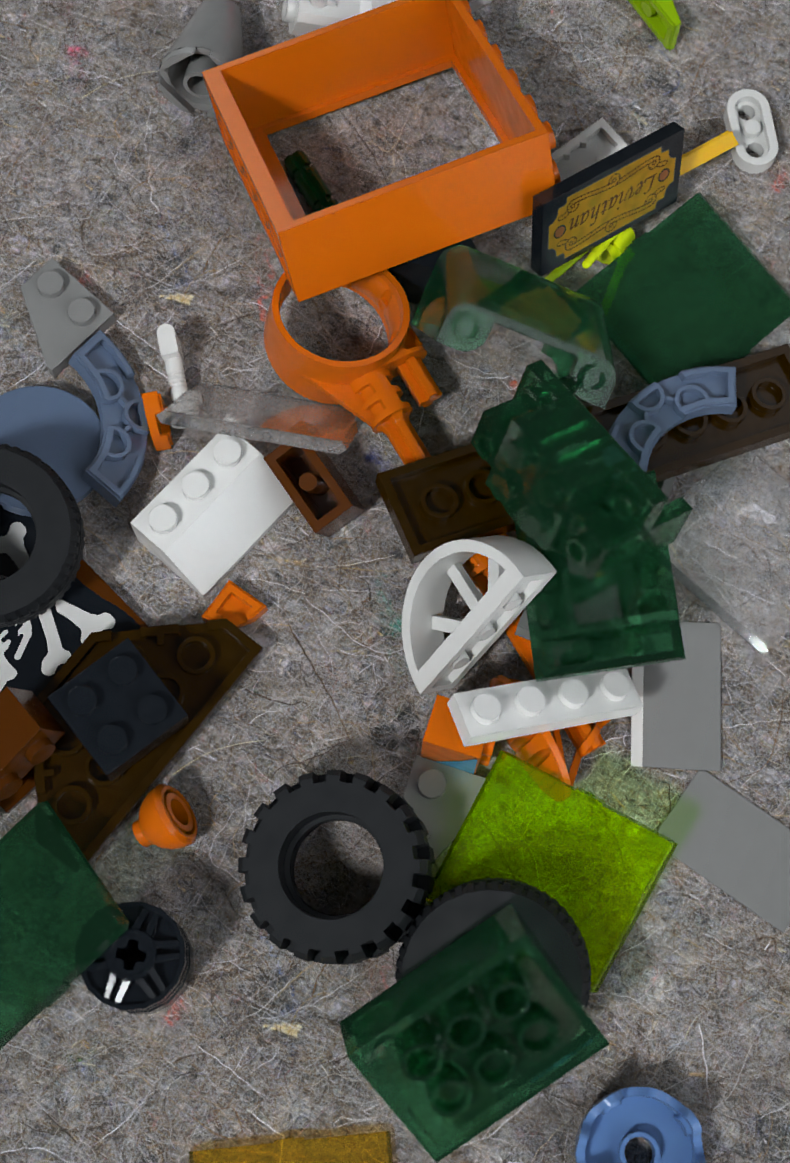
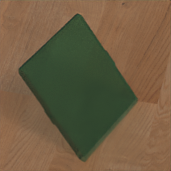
(687, 295)
(51, 917)

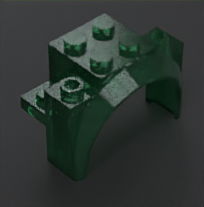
(560, 462)

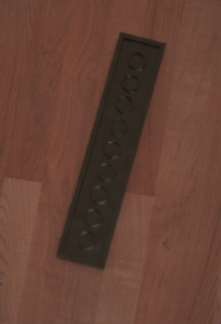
(448, 496)

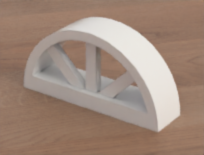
(514, 579)

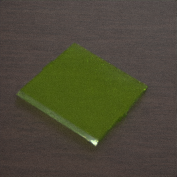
(563, 844)

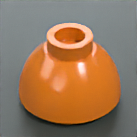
(165, 820)

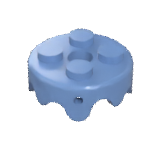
(642, 1113)

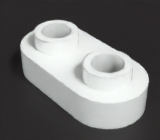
(752, 134)

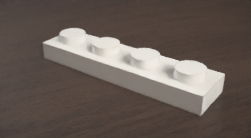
(542, 706)

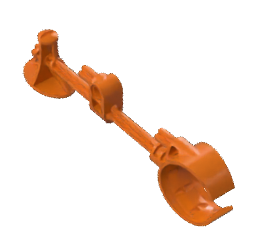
(367, 393)

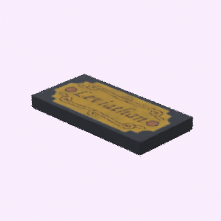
(606, 198)

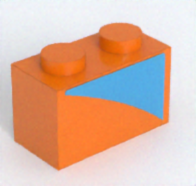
(444, 744)

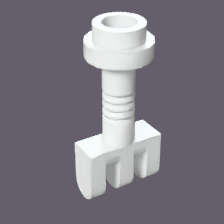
(173, 357)

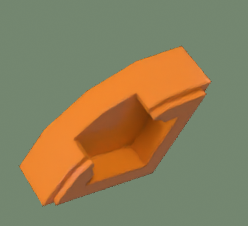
(159, 432)
(235, 606)

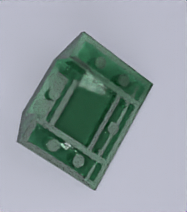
(604, 623)

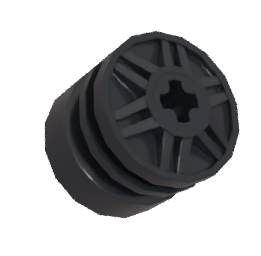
(156, 980)

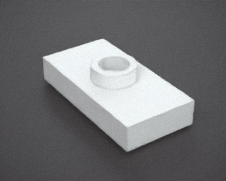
(587, 148)

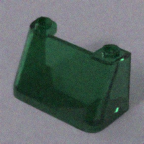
(477, 290)

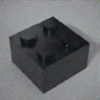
(119, 709)

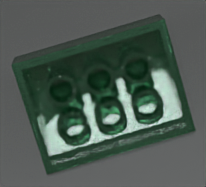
(471, 1034)

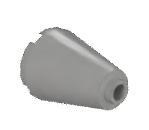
(206, 42)

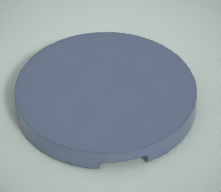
(53, 428)

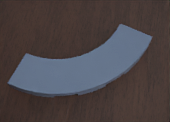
(672, 402)
(121, 418)

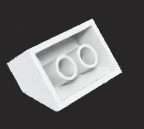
(213, 512)

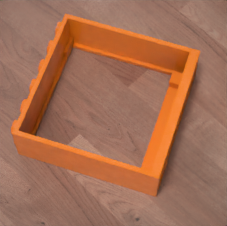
(355, 63)

